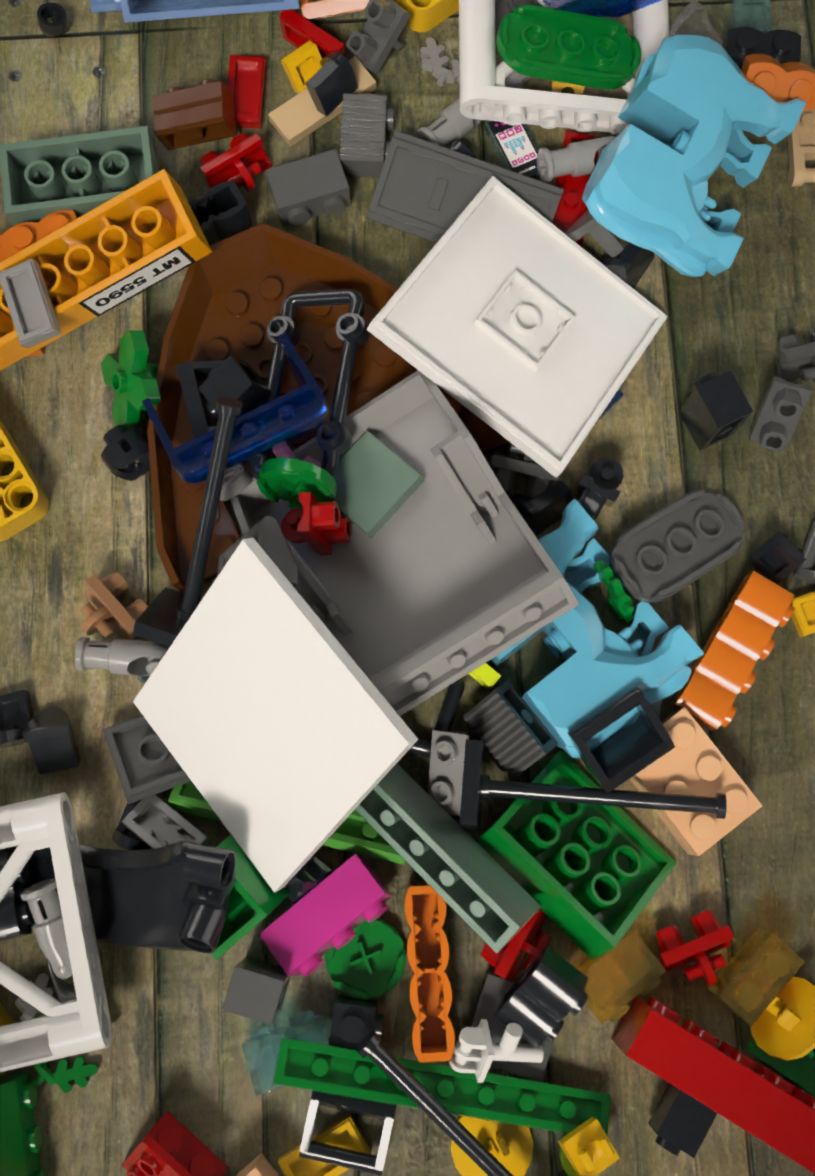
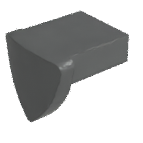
(604, 237)

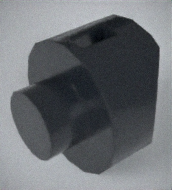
(124, 448)

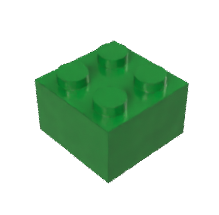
(248, 902)

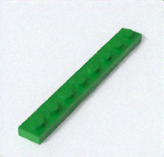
(496, 1099)

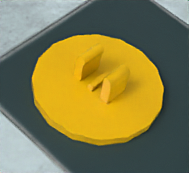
(788, 1022)
(506, 1142)

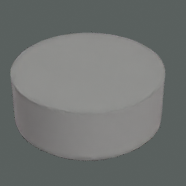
(234, 483)

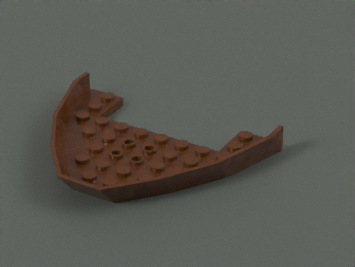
(226, 313)

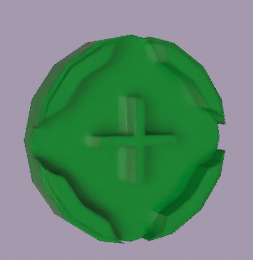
(290, 476)
(369, 962)

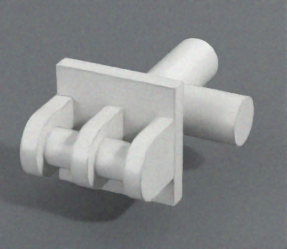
(476, 1050)

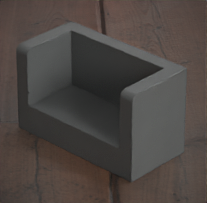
(256, 990)

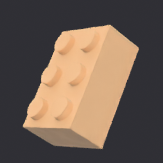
(696, 770)

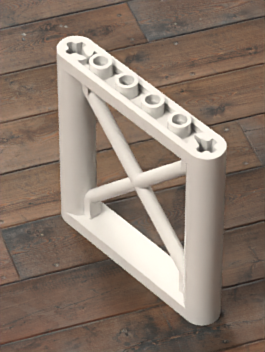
(487, 98)
(76, 1024)

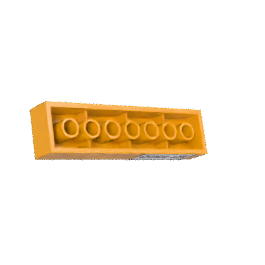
(109, 257)

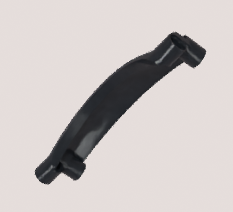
(153, 896)

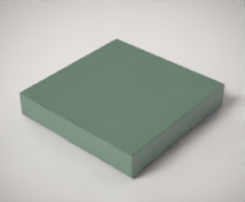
(373, 483)

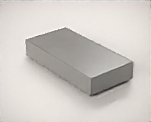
(29, 303)

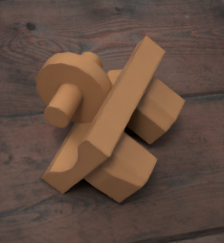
(104, 597)

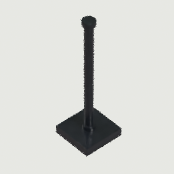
(172, 608)
(479, 787)
(371, 1047)

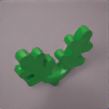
(619, 601)
(64, 1075)

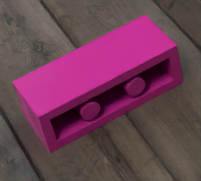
(326, 917)

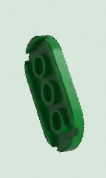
(568, 47)

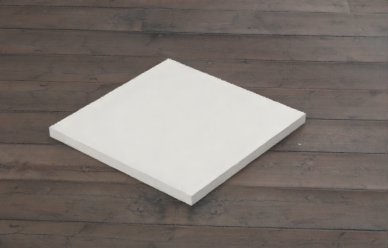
(519, 325)
(271, 716)

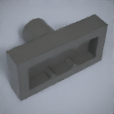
(161, 825)

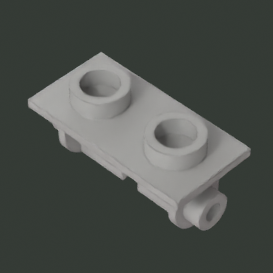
(447, 769)

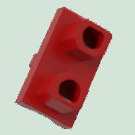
(238, 164)
(317, 524)
(710, 939)
(512, 955)

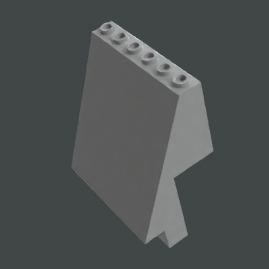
(444, 576)

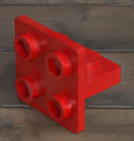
(172, 1151)

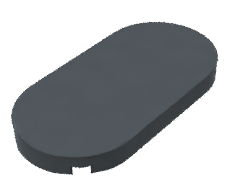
(677, 545)

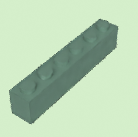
(448, 858)

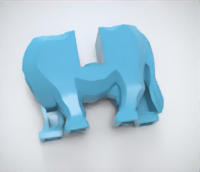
(681, 129)
(599, 661)

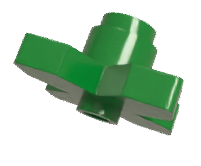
(131, 378)

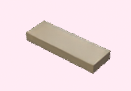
(299, 115)

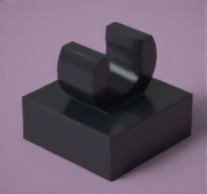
(777, 557)

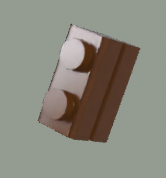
(194, 114)

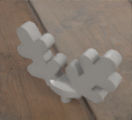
(435, 62)

